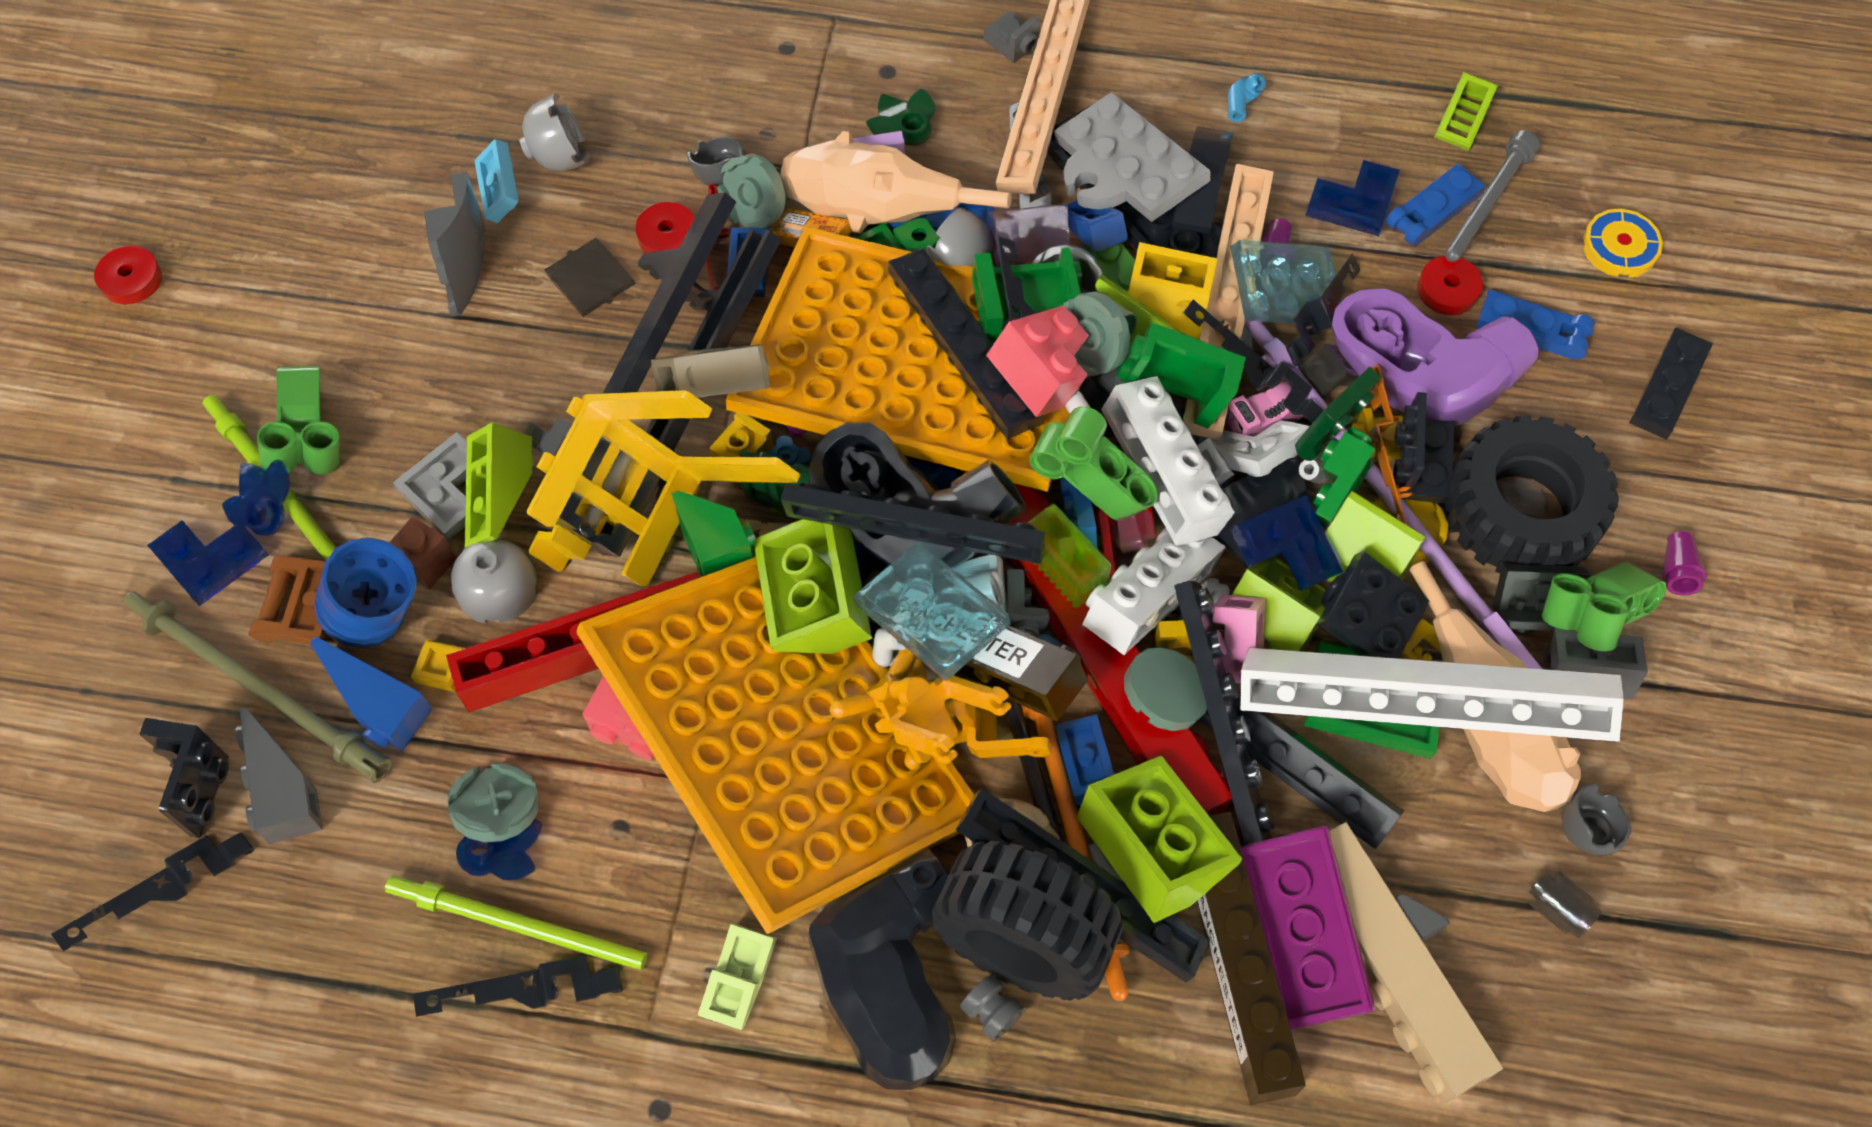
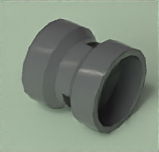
(996, 1011)

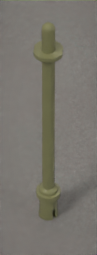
(347, 747)

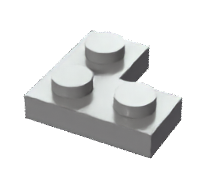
(433, 486)

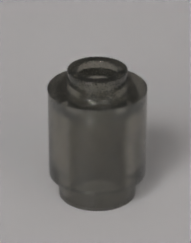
(1564, 903)

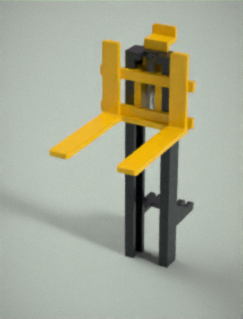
(603, 507)

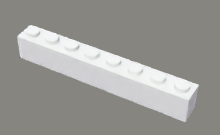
(1433, 693)

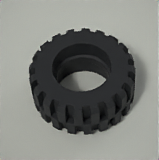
(1552, 458)
(1028, 920)

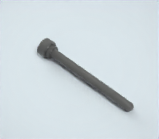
(1519, 150)

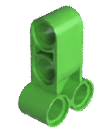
(299, 428)
(1093, 464)
(1602, 603)

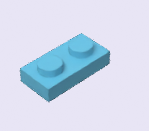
(496, 181)

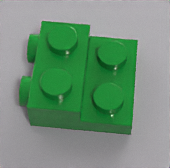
(1345, 466)

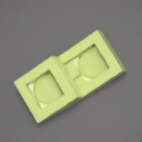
(737, 976)

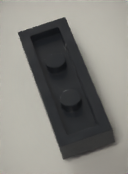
(1670, 383)

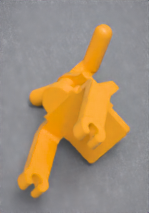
(917, 708)
(980, 730)

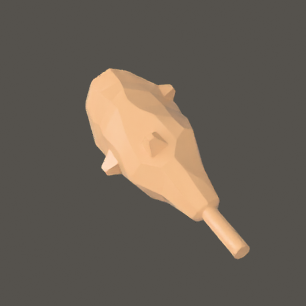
(873, 184)
(1527, 768)

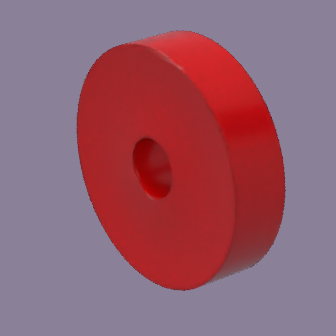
(659, 218)
(116, 264)
(1446, 299)

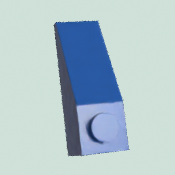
(379, 702)

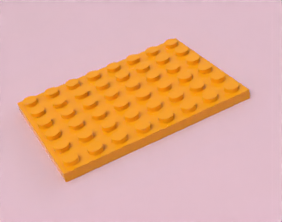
(857, 352)
(750, 744)

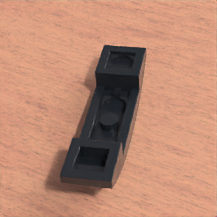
(1212, 150)

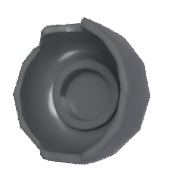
(712, 156)
(1595, 821)

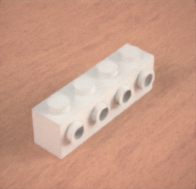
(1163, 447)
(1145, 590)

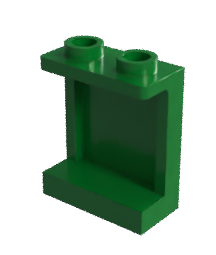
(1043, 286)
(1186, 369)

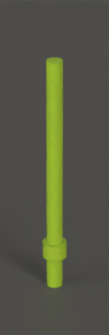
(233, 430)
(434, 897)

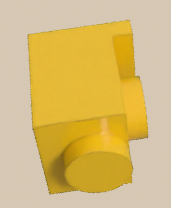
(744, 433)

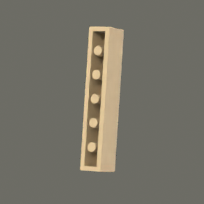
(1410, 983)

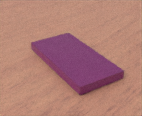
(1308, 927)

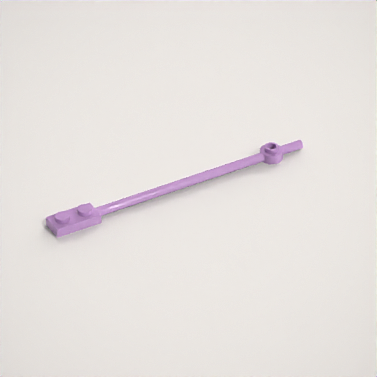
(1491, 622)

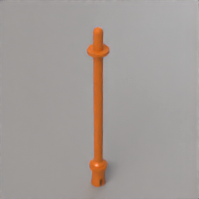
(1075, 834)

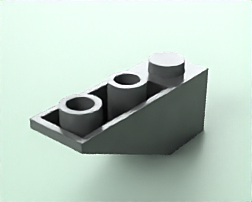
(280, 794)

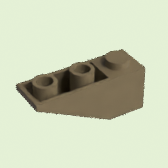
(713, 371)

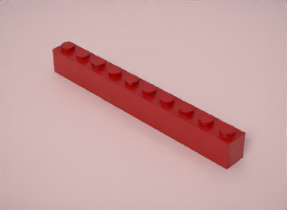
(1105, 674)

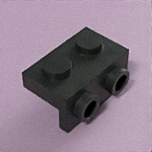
(1524, 591)

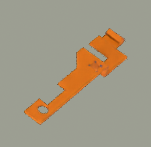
(1380, 451)

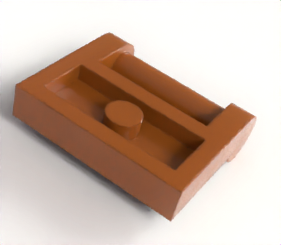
(299, 619)

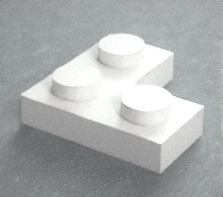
(1262, 452)

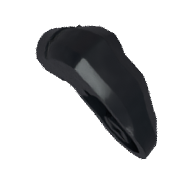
(869, 463)
(877, 979)

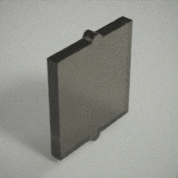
(589, 277)

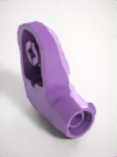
(1425, 357)

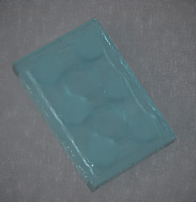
(1279, 278)
(932, 610)

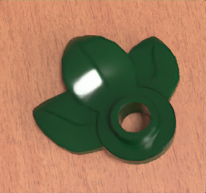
(903, 116)

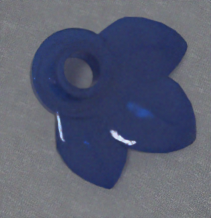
(260, 498)
(503, 858)

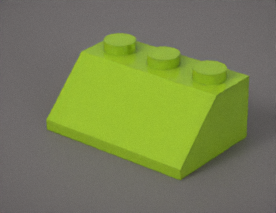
(810, 588)
(1156, 837)

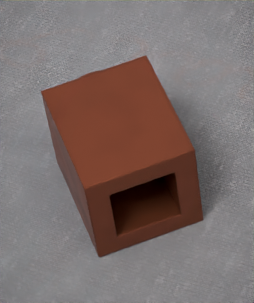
(425, 550)

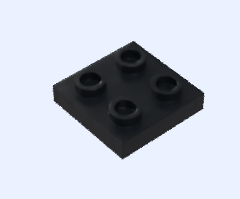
(1371, 609)

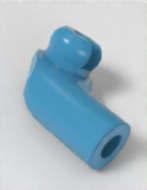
(1242, 93)

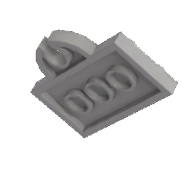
(1126, 160)

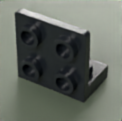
(1424, 454)
(196, 772)

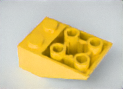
(1170, 280)

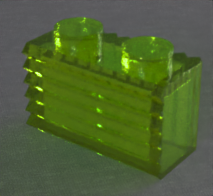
(1070, 557)

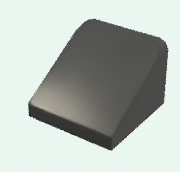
(1424, 920)

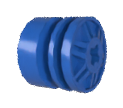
(368, 571)

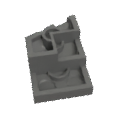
(457, 243)

